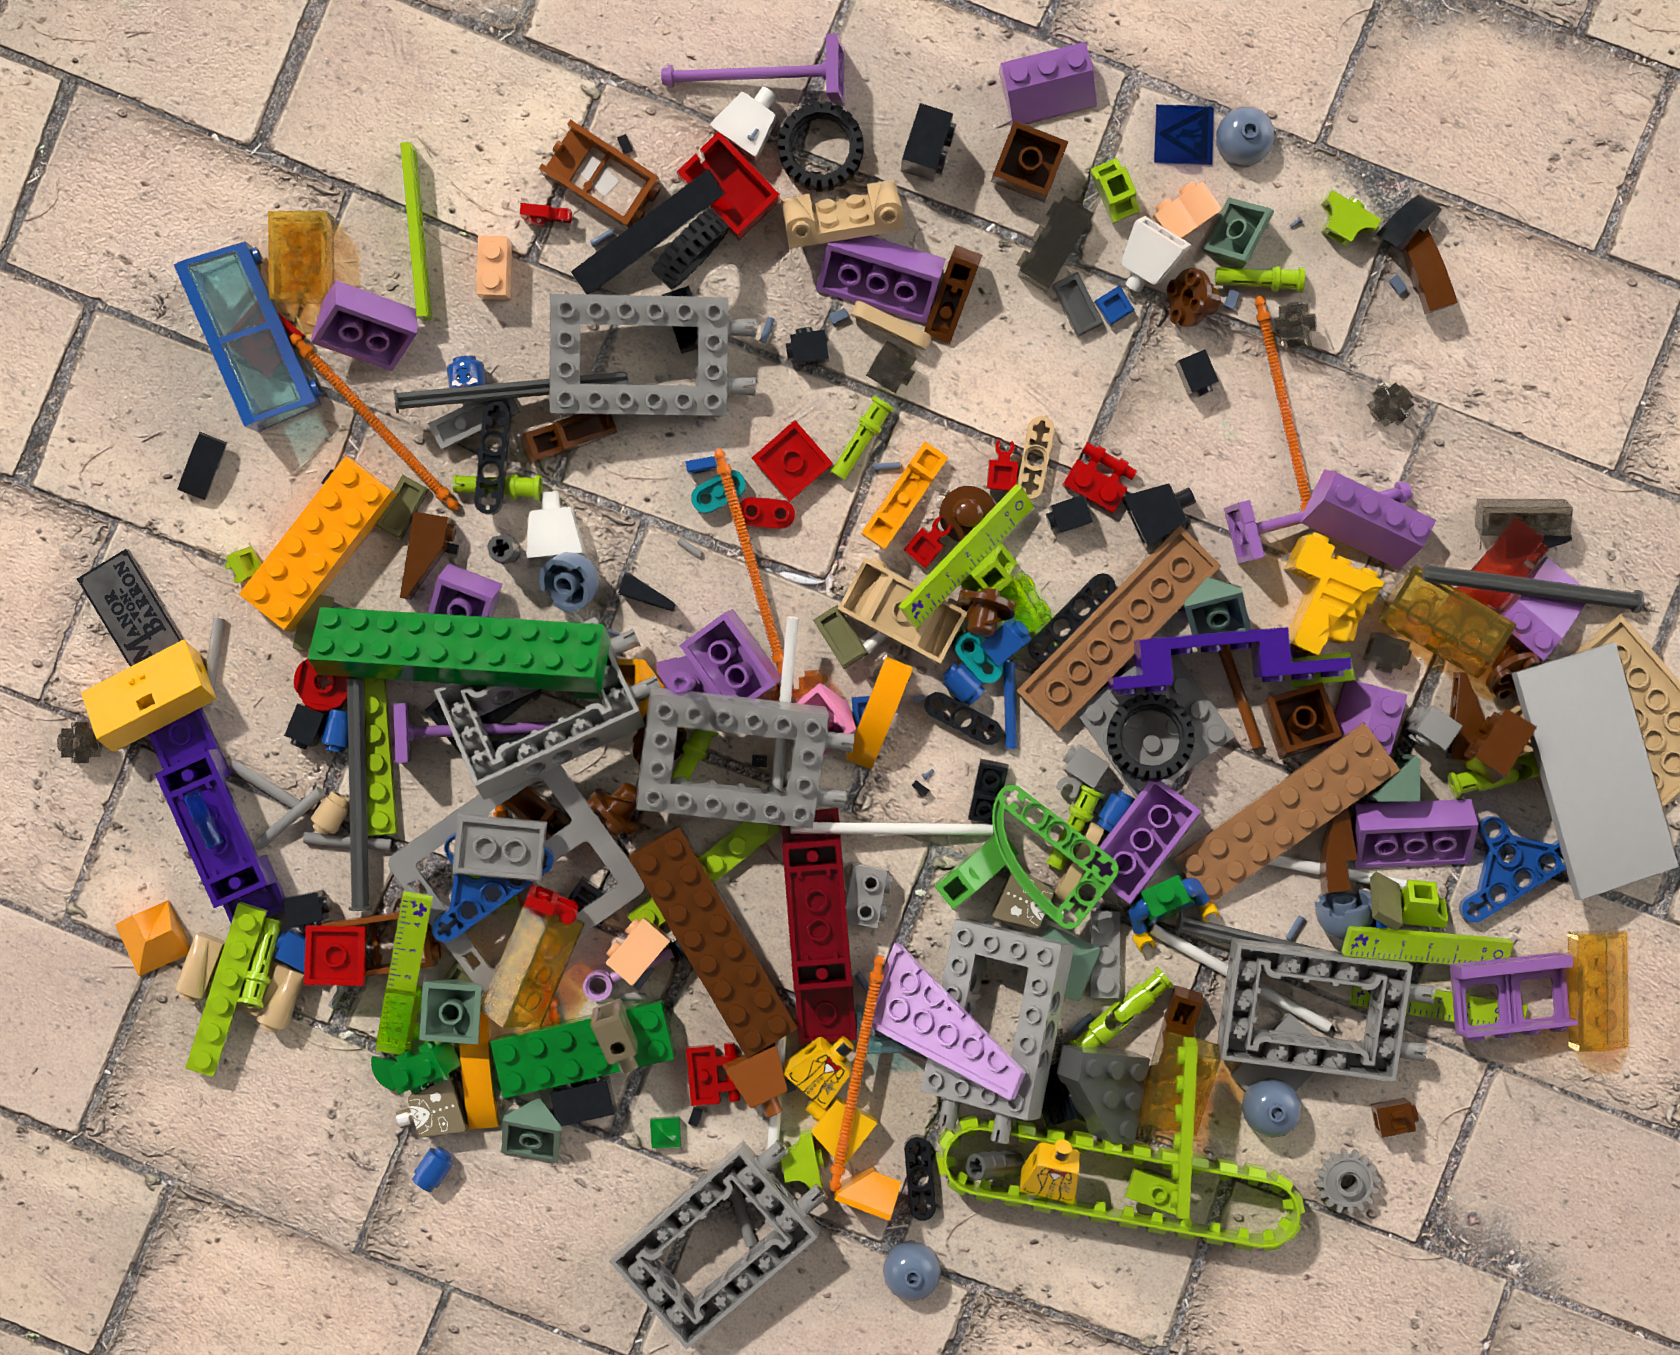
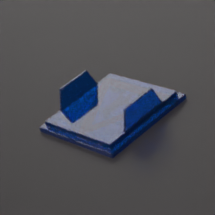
(1184, 134)

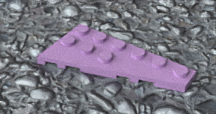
(930, 1021)

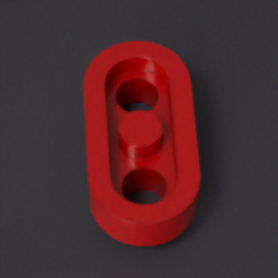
(766, 513)

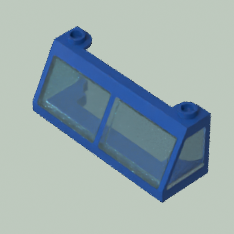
(247, 336)

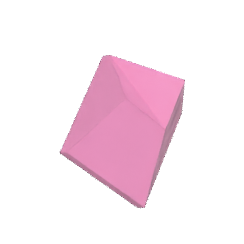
(839, 712)

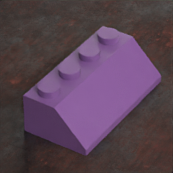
(882, 276)
(1366, 519)
(1414, 833)
(1145, 838)

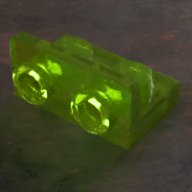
(1030, 608)
(399, 1018)

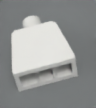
(743, 117)
(1151, 253)
(553, 529)

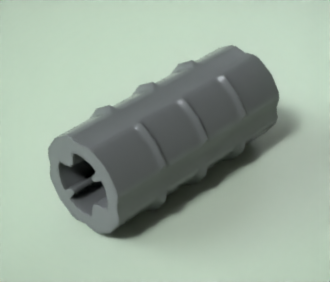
(497, 543)
(994, 1165)

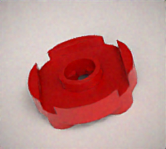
(311, 693)

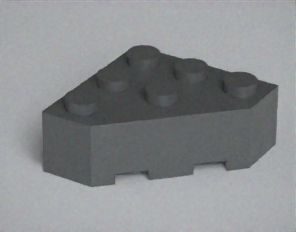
(1105, 1089)

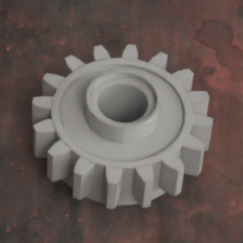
(1354, 1194)

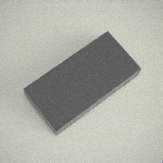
(1077, 304)

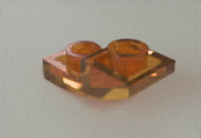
(806, 684)

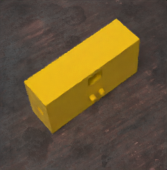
(148, 696)

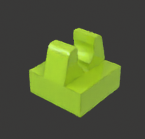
(243, 563)

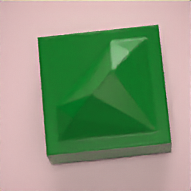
(665, 1132)

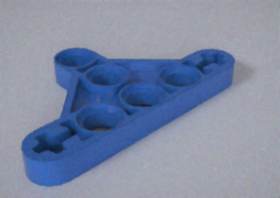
(1500, 873)
(472, 890)

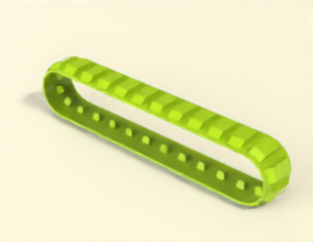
(1127, 1218)

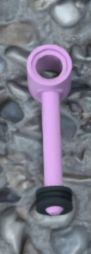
(612, 978)

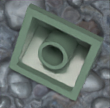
(1237, 231)
(1402, 785)
(450, 1011)

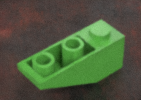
(972, 873)

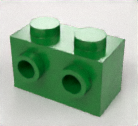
(428, 1064)

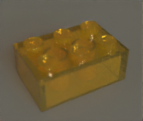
(300, 256)
(1160, 1085)

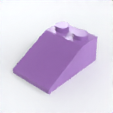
(464, 593)
(1541, 620)

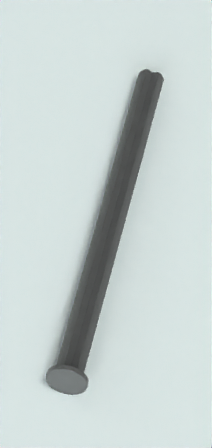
(492, 391)
(1534, 587)
(358, 795)
(1223, 933)

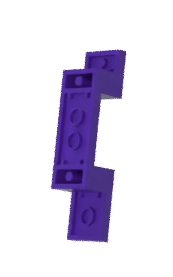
(1269, 658)
(232, 868)

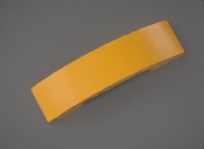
(904, 495)
(879, 712)
(478, 1080)

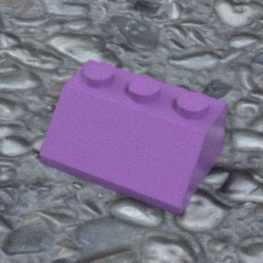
(1048, 84)
(364, 326)
(731, 658)
(1370, 704)

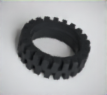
(809, 113)
(690, 248)
(1169, 708)

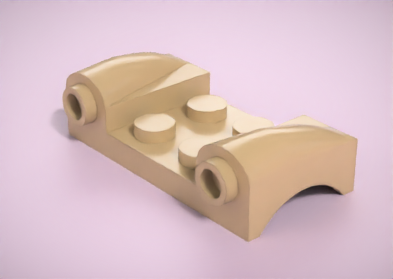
(843, 218)
(875, 601)
(278, 997)

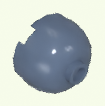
(1245, 136)
(569, 581)
(1342, 910)
(1265, 1098)
(911, 1270)

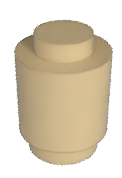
(330, 813)

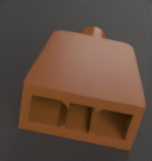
(759, 1079)

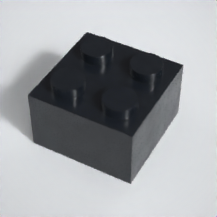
(926, 143)

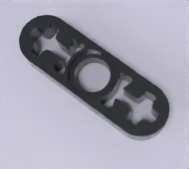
(986, 721)
(929, 1197)

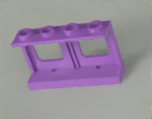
(1507, 976)

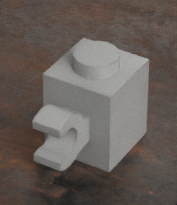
(1084, 767)

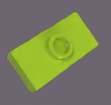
(1115, 190)
(1347, 218)
(992, 571)
(1422, 905)
(804, 1161)
(1151, 1189)

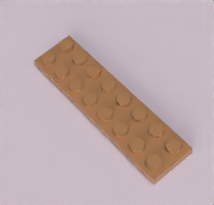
(1108, 635)
(1288, 812)

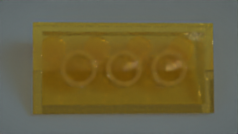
(1446, 622)
(530, 970)
(1598, 990)

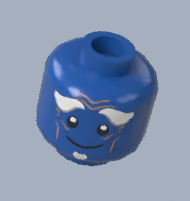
(466, 372)

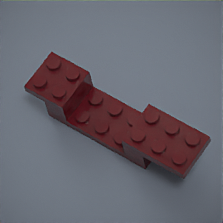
(819, 933)

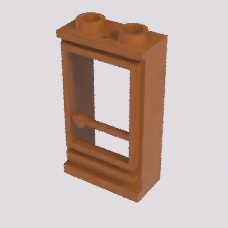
(570, 155)
(431, 948)

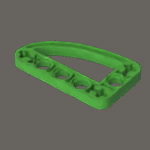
(1065, 847)

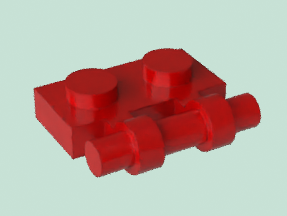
(1095, 485)
(549, 902)
(703, 1074)

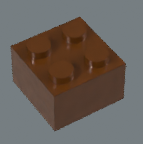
(1029, 161)
(1301, 720)
(1499, 745)

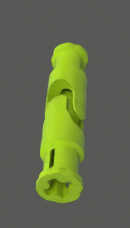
(1471, 781)
(1136, 1001)

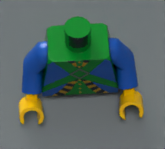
(1164, 902)

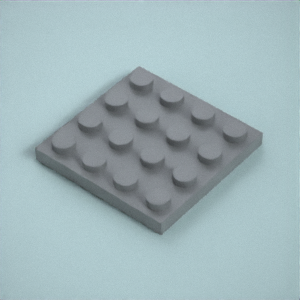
(1150, 734)

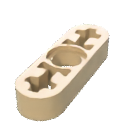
(891, 325)
(1046, 438)
(1073, 872)

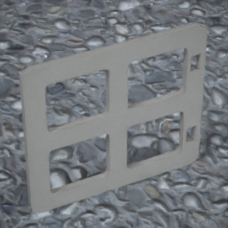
(584, 827)

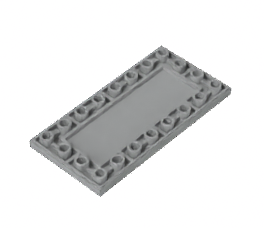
(1595, 770)

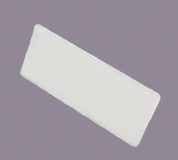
(604, 181)

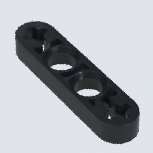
(496, 458)
(1068, 614)

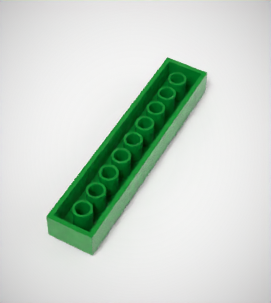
(460, 649)

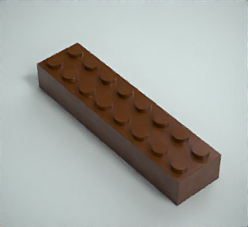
(713, 940)

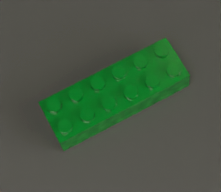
(571, 1052)

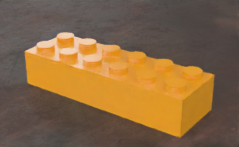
(318, 544)

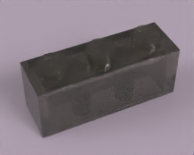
(1053, 243)
(1545, 516)

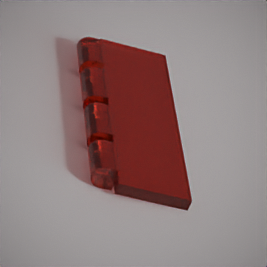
(1507, 558)

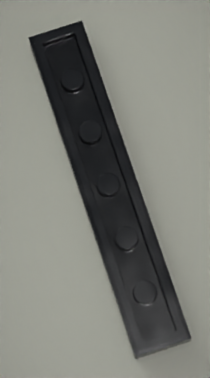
(648, 232)

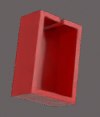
(747, 192)

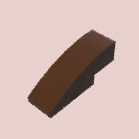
(1428, 273)
(566, 435)
(533, 806)
(1336, 851)
(1181, 1013)

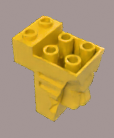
(1333, 598)

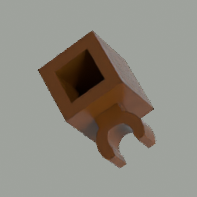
(1394, 1117)

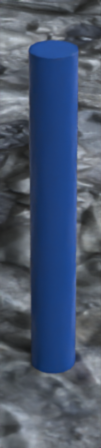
(1010, 705)

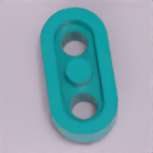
(715, 488)
(977, 658)

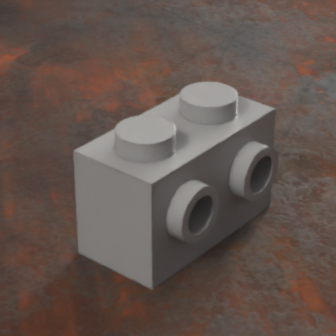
(1431, 727)
(866, 895)

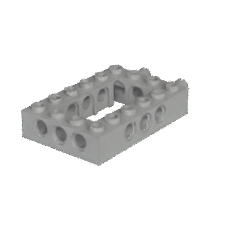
(712, 380)
(739, 715)
(552, 745)
(1036, 1027)
(1382, 1043)
(794, 1230)

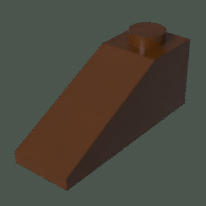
(952, 293)
(426, 546)
(1465, 711)

